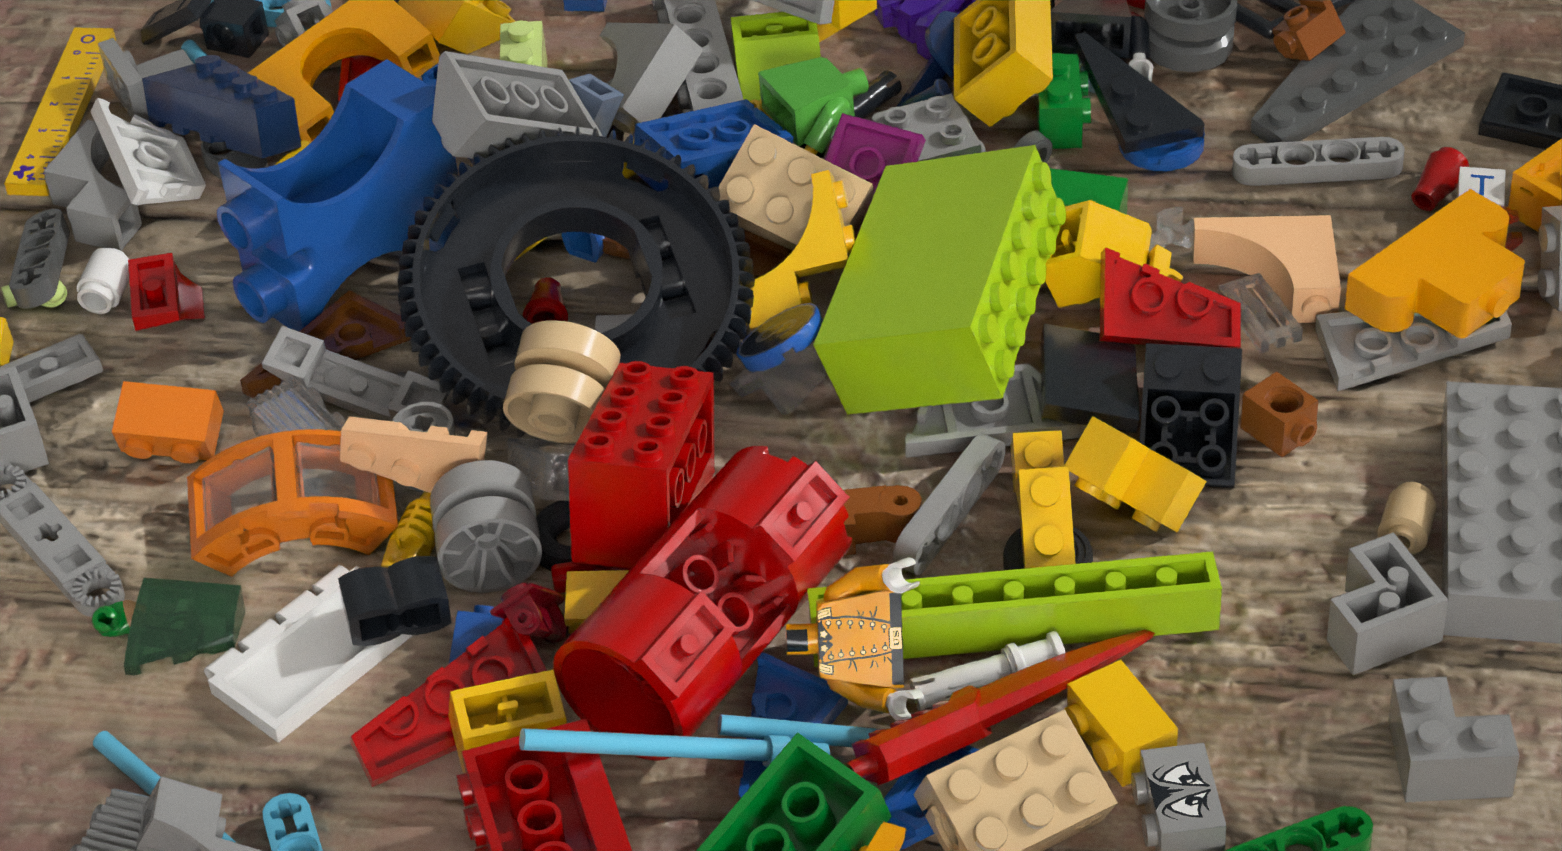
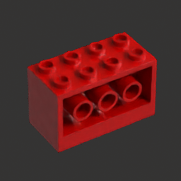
(639, 461)
(539, 799)

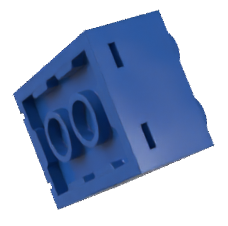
(705, 138)

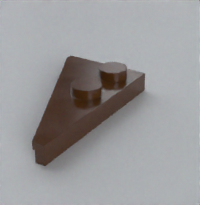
(349, 328)

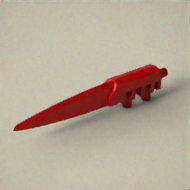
(973, 710)

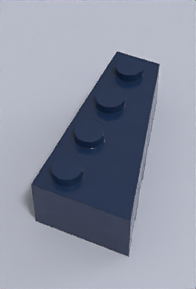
(223, 107)

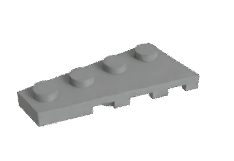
(1363, 353)

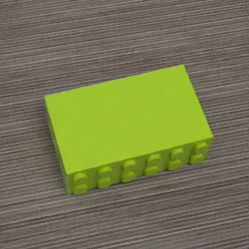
(941, 281)

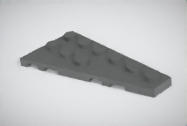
(1379, 50)

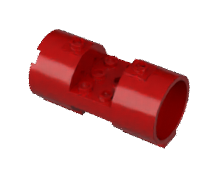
(705, 598)

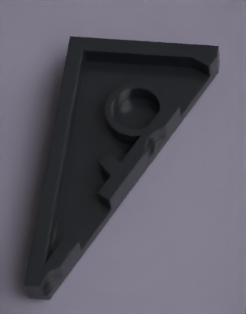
(1134, 106)

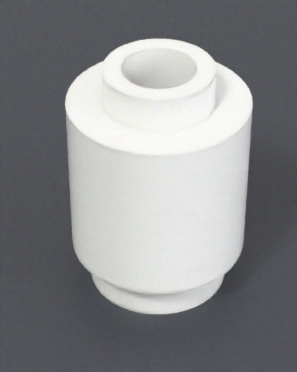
(103, 280)

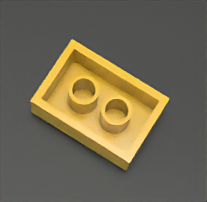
(1001, 55)

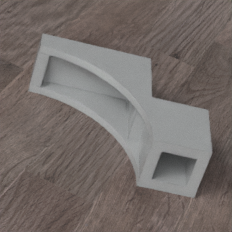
(95, 207)
(183, 820)

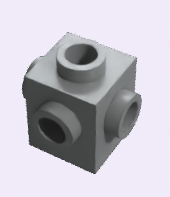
(297, 14)

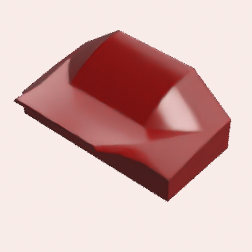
(162, 292)

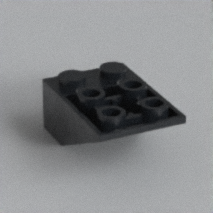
(1193, 408)

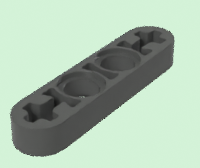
(39, 258)

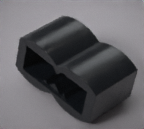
(394, 600)

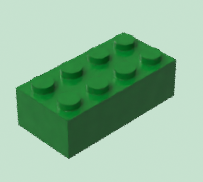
(802, 805)

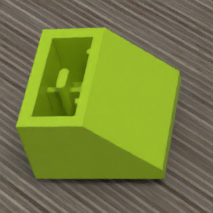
(768, 43)

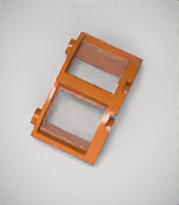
(281, 492)

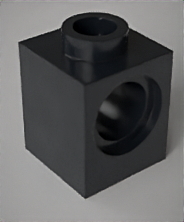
(234, 26)

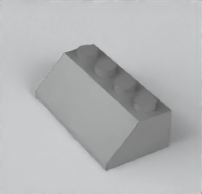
(494, 99)

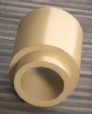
(1409, 515)

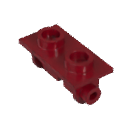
(534, 611)

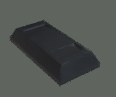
(172, 19)

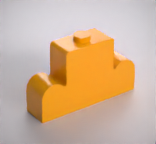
(1443, 269)

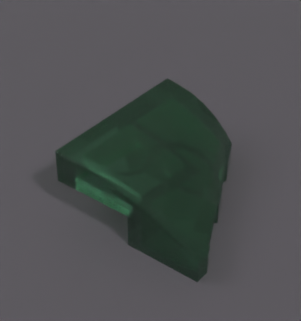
(182, 621)

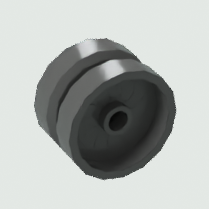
(1190, 32)

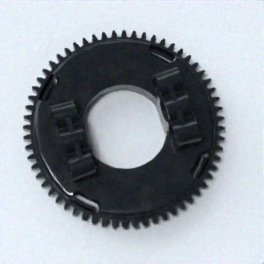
(678, 240)

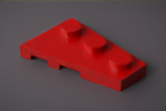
(1155, 309)

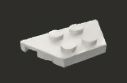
(148, 159)

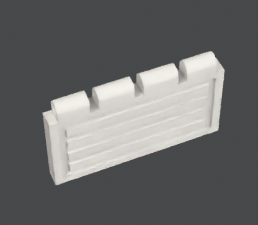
(296, 665)

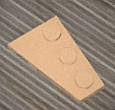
(407, 455)

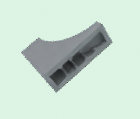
(649, 68)

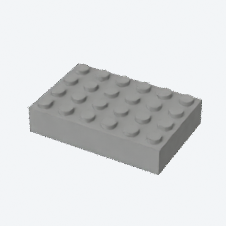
(1502, 511)

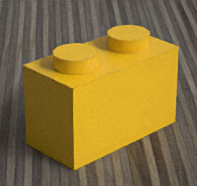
(1118, 719)

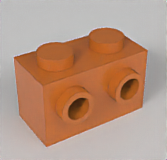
(167, 421)

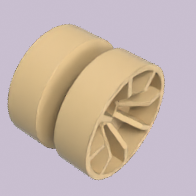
(559, 379)

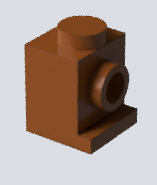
(1308, 30)

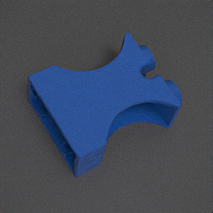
(336, 200)

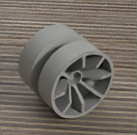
(485, 526)

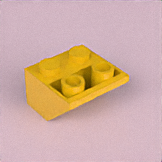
(461, 23)
(1088, 229)
(503, 708)

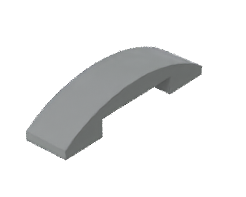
(346, 380)

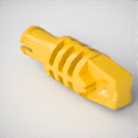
(414, 533)

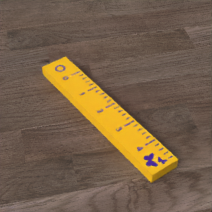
(58, 111)

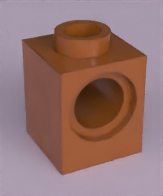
(1279, 414)

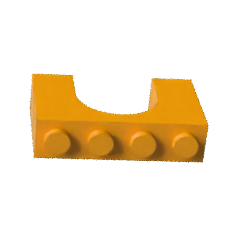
(354, 29)

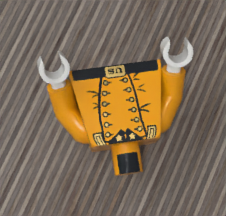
(861, 638)

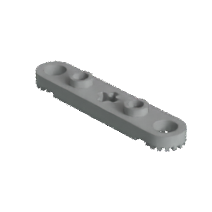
(70, 558)

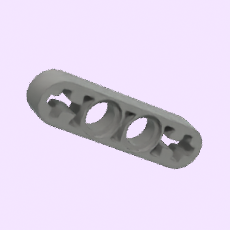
(1381, 160)
(950, 502)

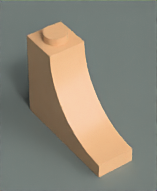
(1288, 251)

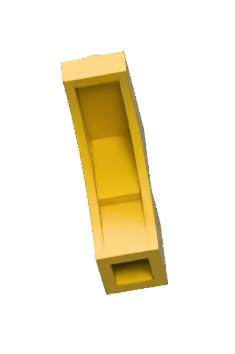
(821, 249)
(1043, 498)

